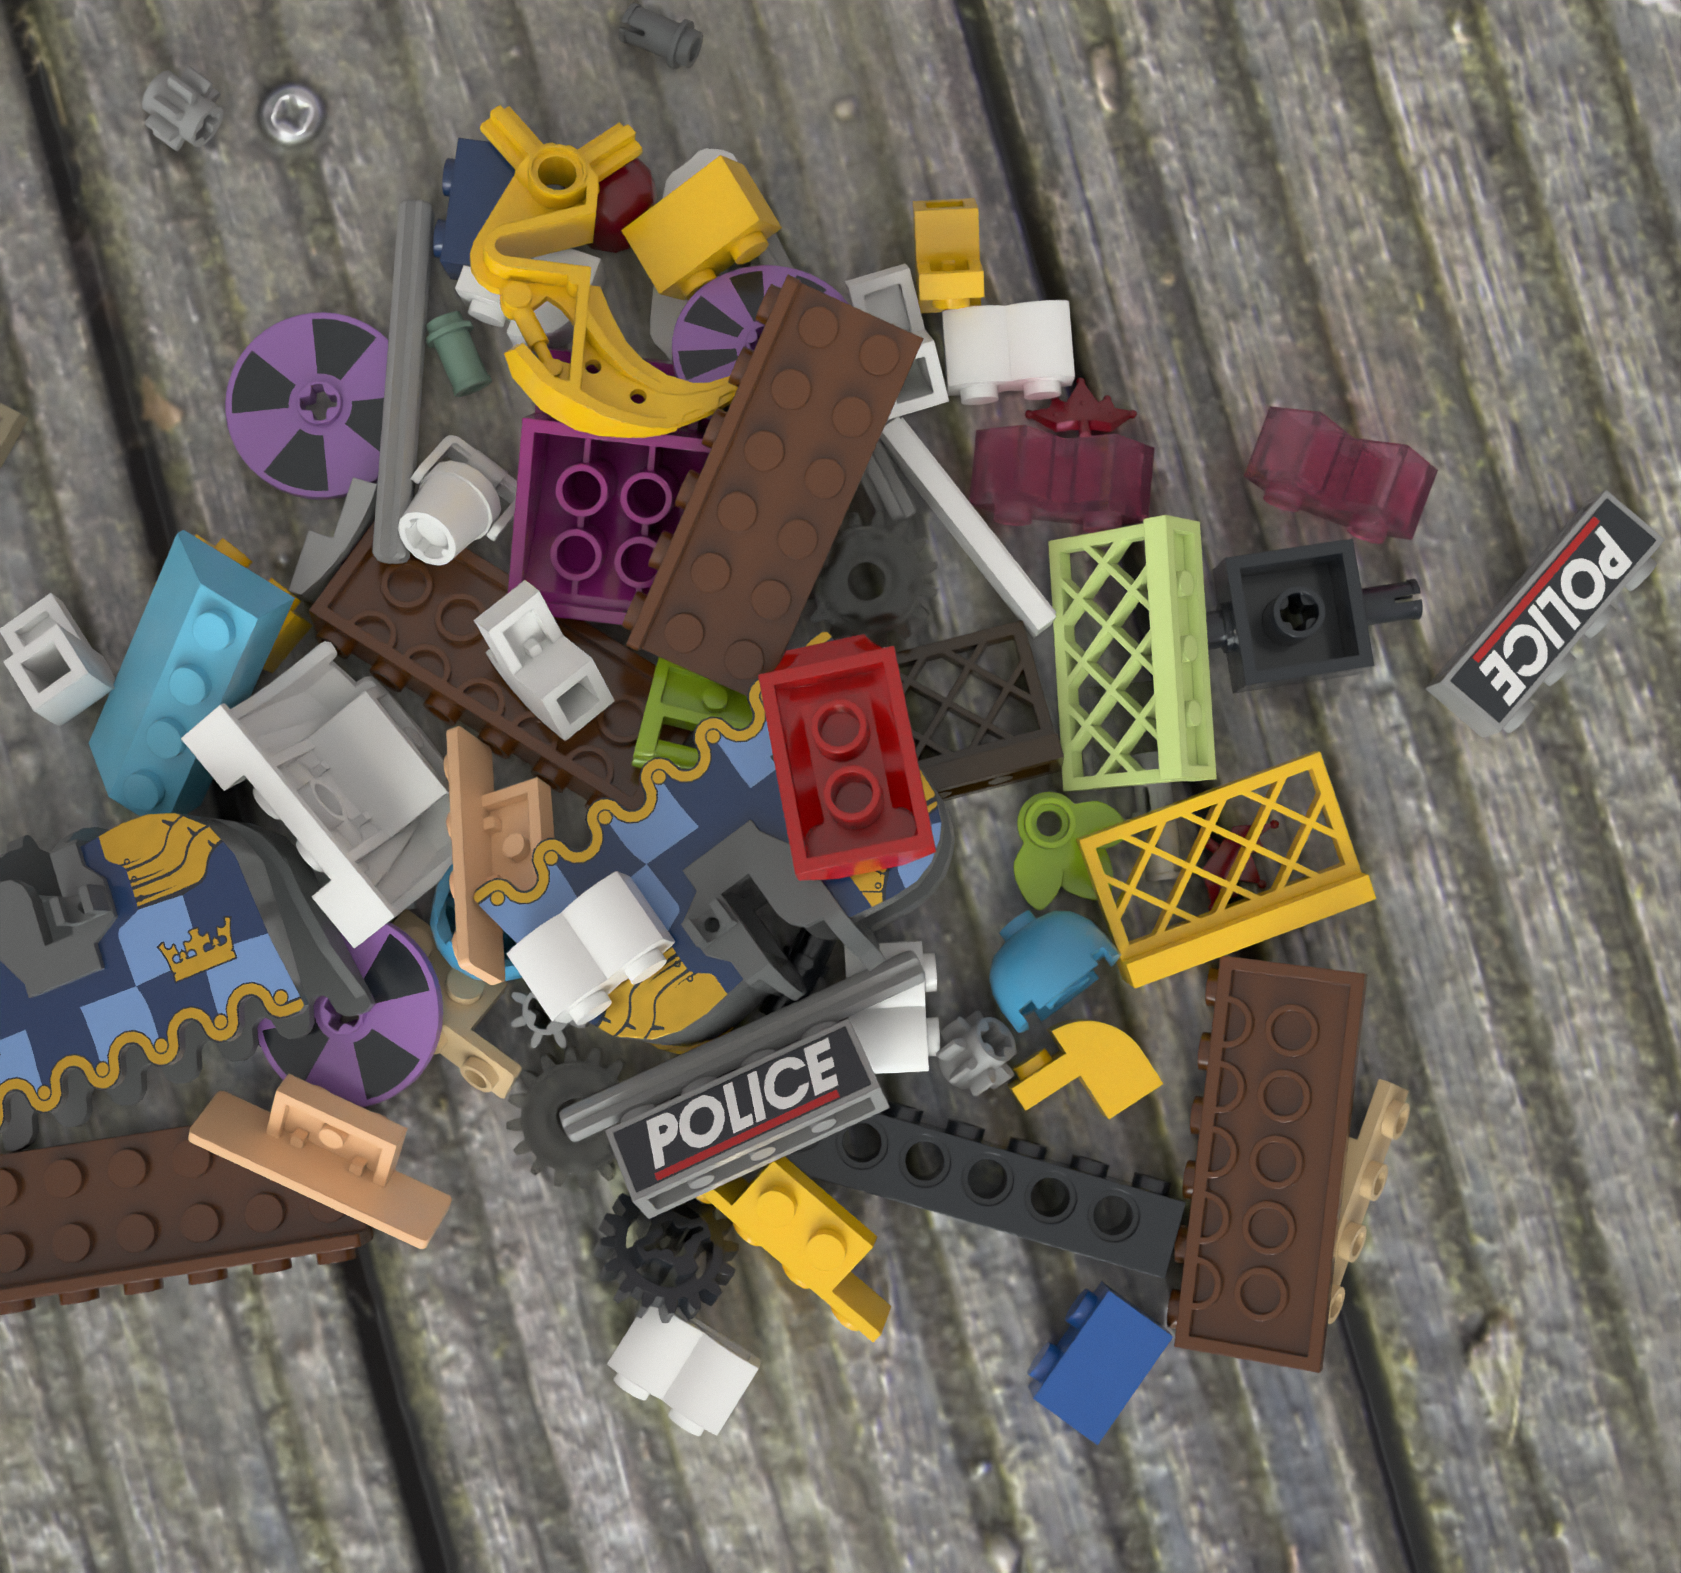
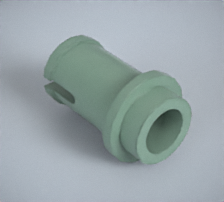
(458, 353)

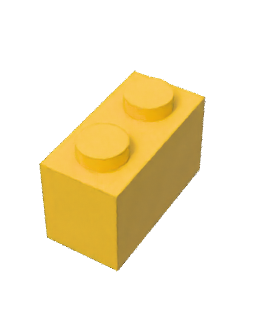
(702, 229)

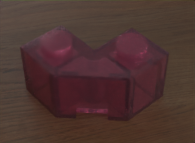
(1054, 479)
(1354, 482)

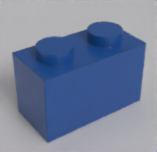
(1097, 1361)

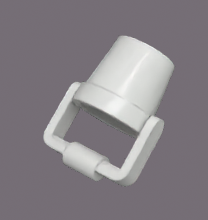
(455, 502)

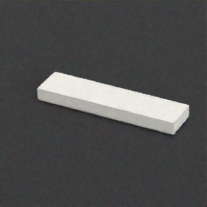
(967, 527)

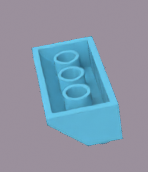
(191, 652)

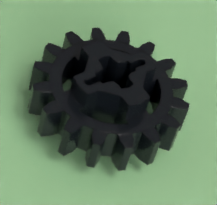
(656, 1275)

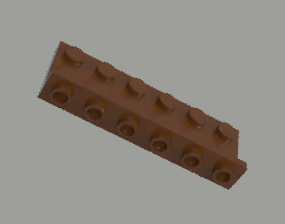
(771, 486)
(422, 635)
(1268, 1162)
(149, 1212)

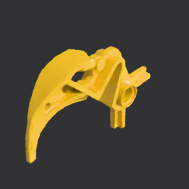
(541, 221)

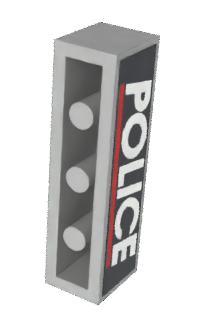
(1545, 615)
(745, 1117)

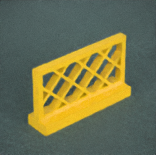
(1244, 921)

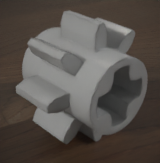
(182, 108)
(533, 1019)
(976, 1053)

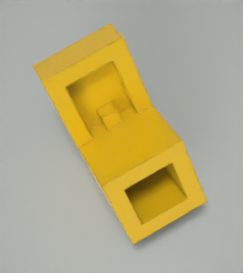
(947, 254)
(1102, 1059)

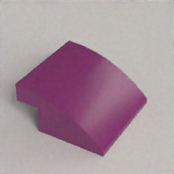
(596, 509)

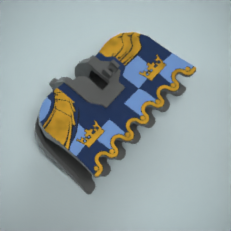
(706, 858)
(145, 951)

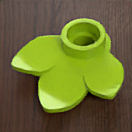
(1056, 860)

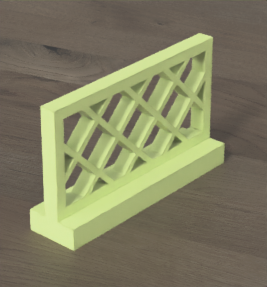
(1177, 660)

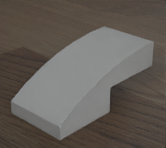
(325, 555)

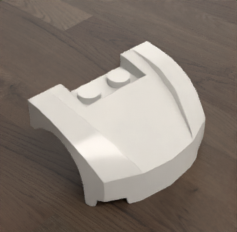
(347, 782)

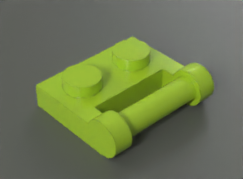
(682, 701)

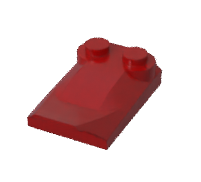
(845, 760)

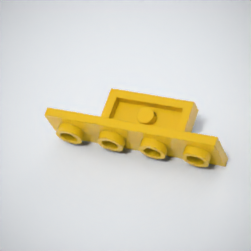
(808, 1236)

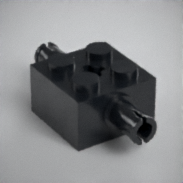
(1311, 581)

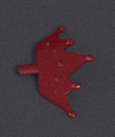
(1081, 413)
(1224, 857)

